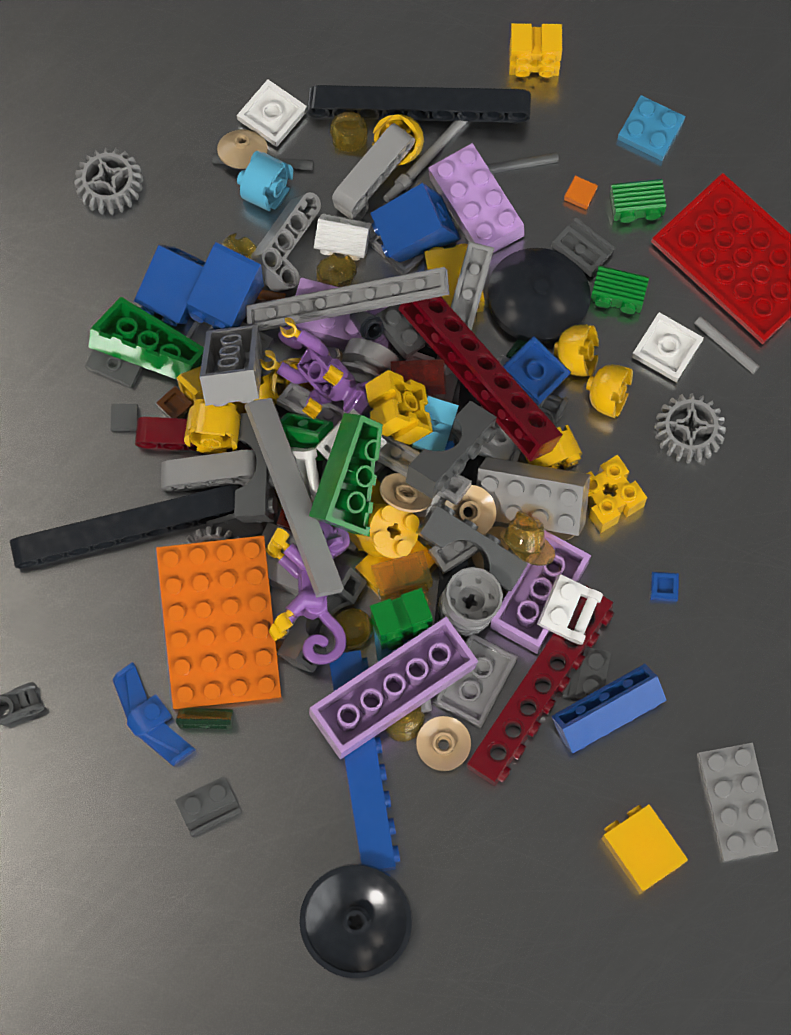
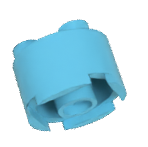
(265, 181)

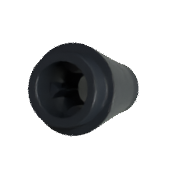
(367, 324)

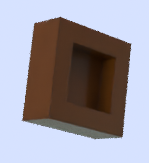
(174, 403)

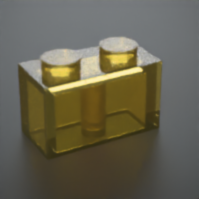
(402, 576)

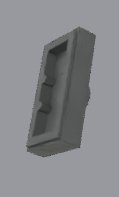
(113, 368)
(238, 528)

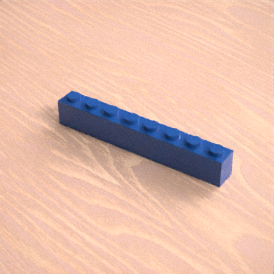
(365, 782)

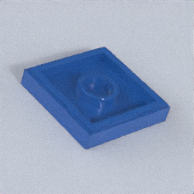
(536, 370)

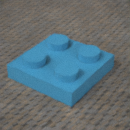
(651, 128)

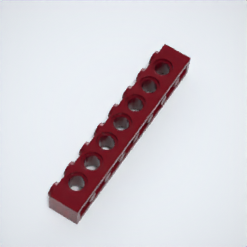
(483, 376)
(498, 770)

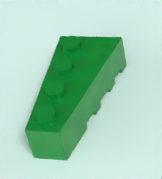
(144, 340)
(349, 475)

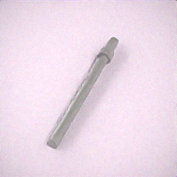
(405, 180)

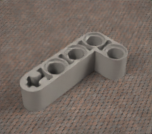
(371, 171)
(288, 236)
(208, 471)

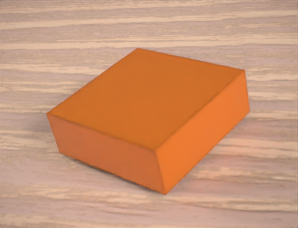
(580, 192)

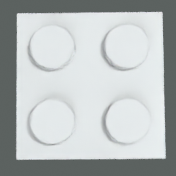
(272, 113)
(667, 347)

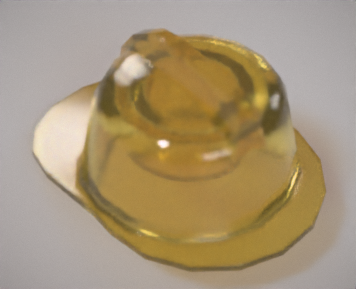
(527, 540)

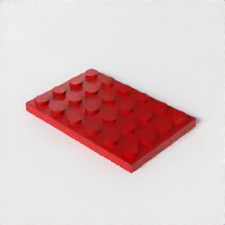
(734, 255)

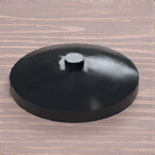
(538, 294)
(356, 920)

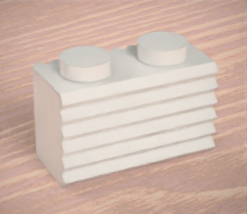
(342, 236)

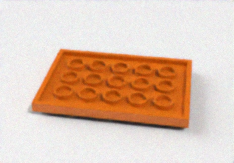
(218, 622)

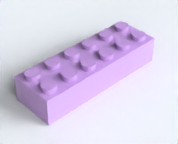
(393, 687)

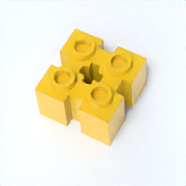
(535, 49)
(399, 407)
(627, 496)

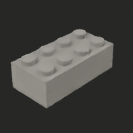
(231, 365)
(541, 492)

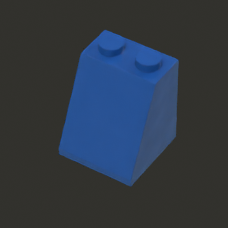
(414, 224)
(169, 284)
(225, 288)

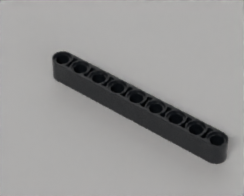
(421, 103)
(122, 527)

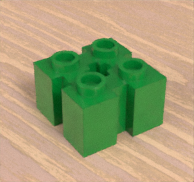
(401, 618)

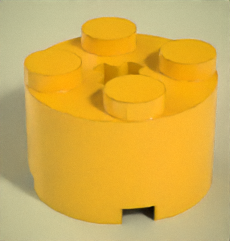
(212, 427)
(565, 453)
(390, 532)

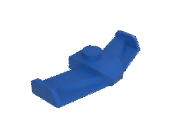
(148, 717)

